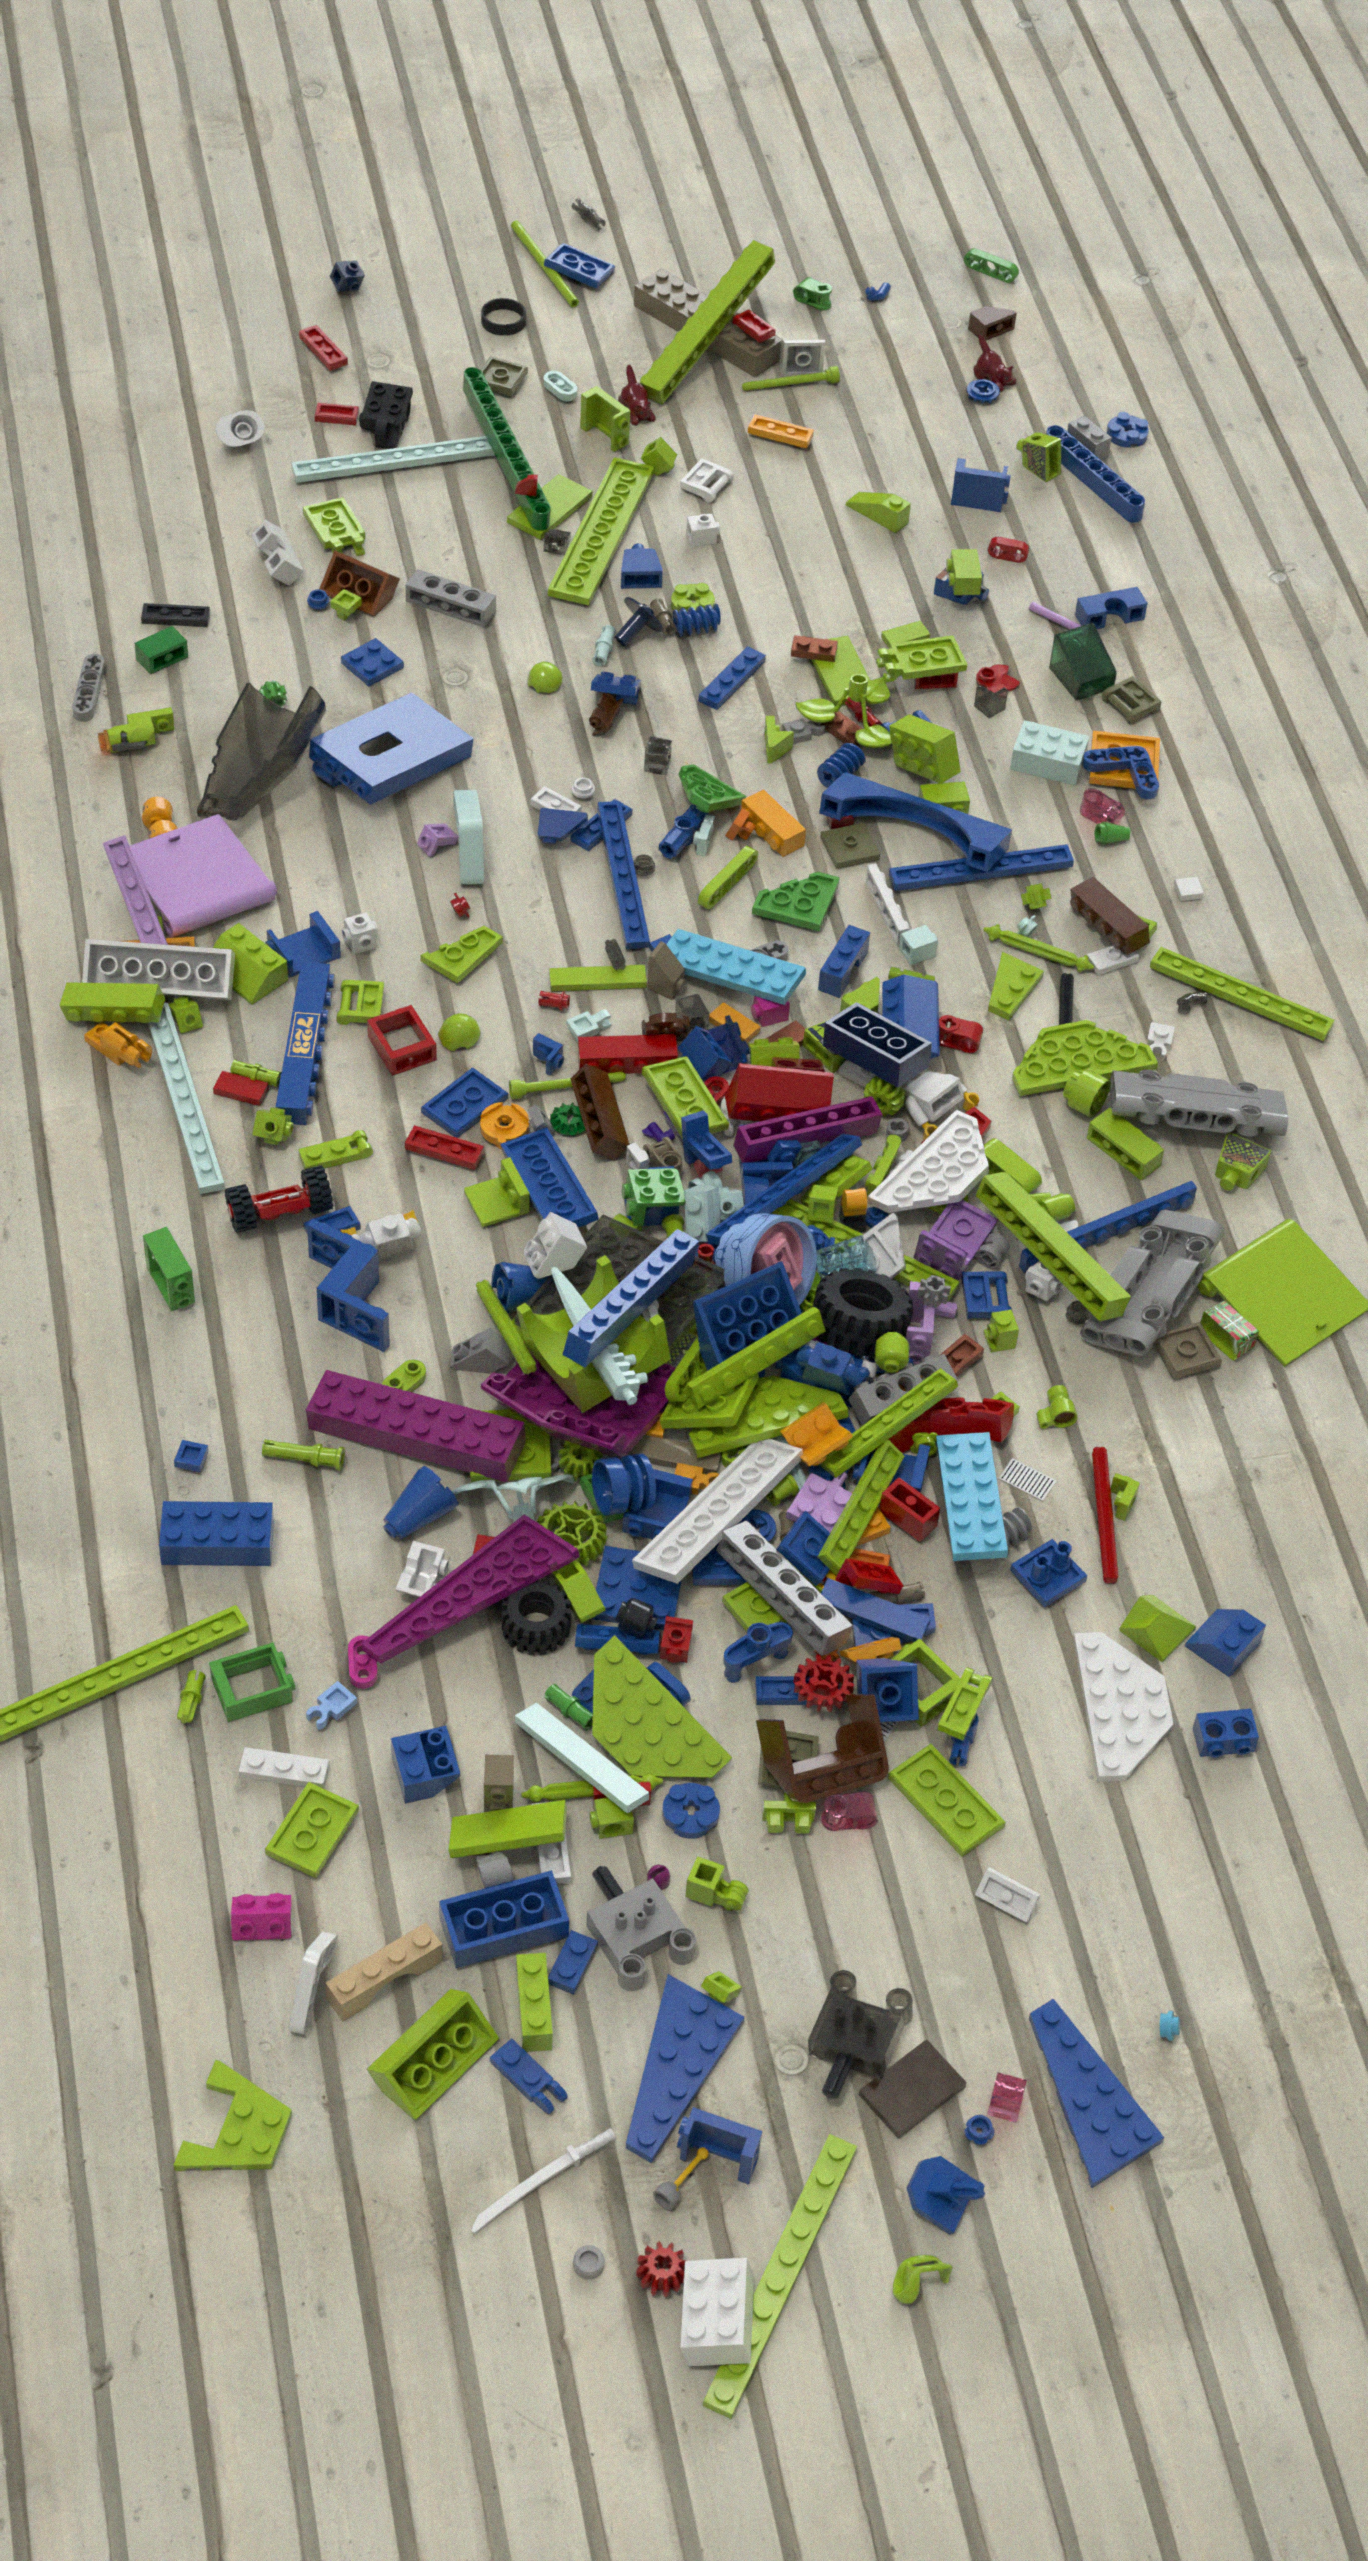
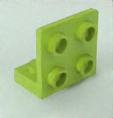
(499, 1197)

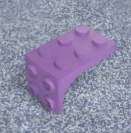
(954, 1239)

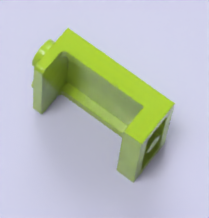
(607, 415)

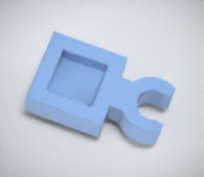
(333, 1702)

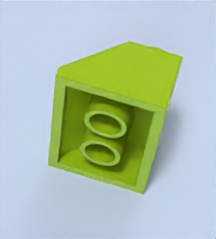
(256, 965)

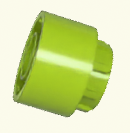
(1086, 1092)

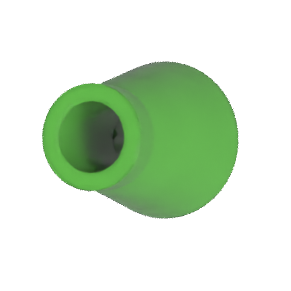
(1110, 833)

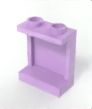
(920, 1338)

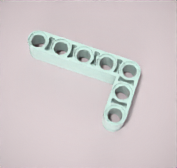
(470, 836)

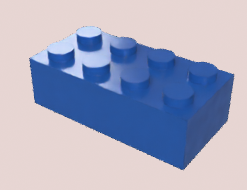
(216, 1533)
(503, 1919)

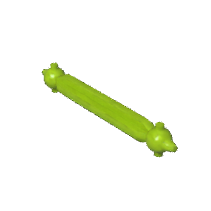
(1038, 948)
(575, 1789)

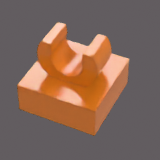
(741, 826)

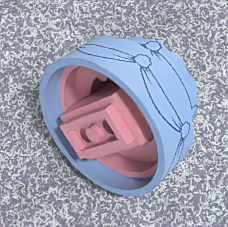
(766, 1241)

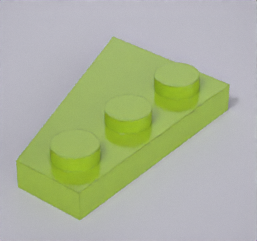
(463, 955)
(1012, 985)
(843, 1176)

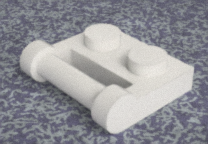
(701, 475)

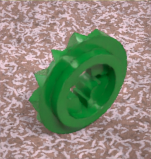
(560, 1123)

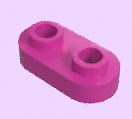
(361, 1664)

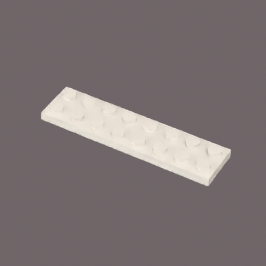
(717, 1508)

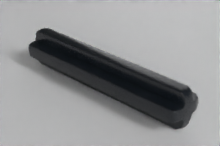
(1066, 999)

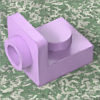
(435, 835)

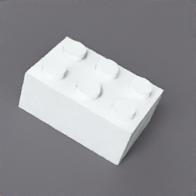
(717, 2312)

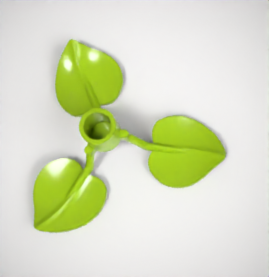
(859, 690)

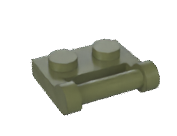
(1136, 695)

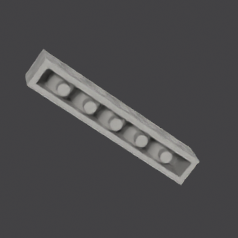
(784, 1588)

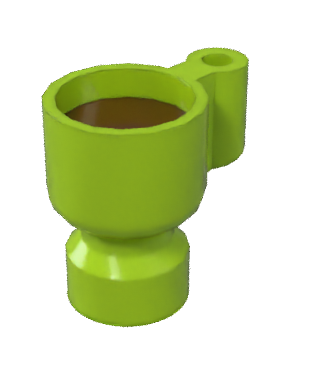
(1061, 1410)

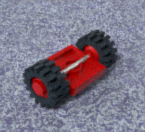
(291, 1199)

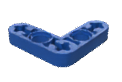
(1132, 758)

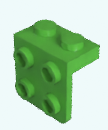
(651, 1189)

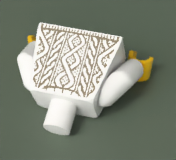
(390, 1234)

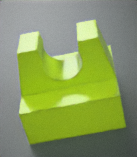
(345, 604)

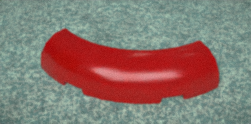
(959, 1417)

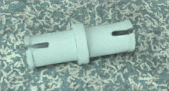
(604, 645)

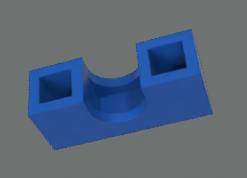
(1125, 603)
(847, 953)

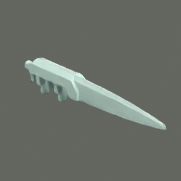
(610, 1364)

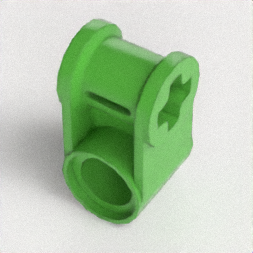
(813, 292)

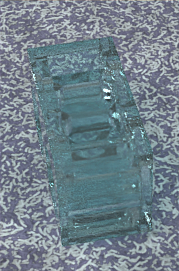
(846, 1254)

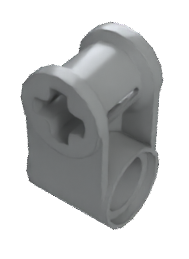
(494, 1869)

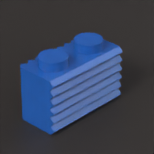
(704, 1053)

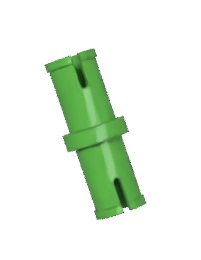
(569, 1706)

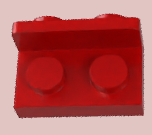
(869, 1576)

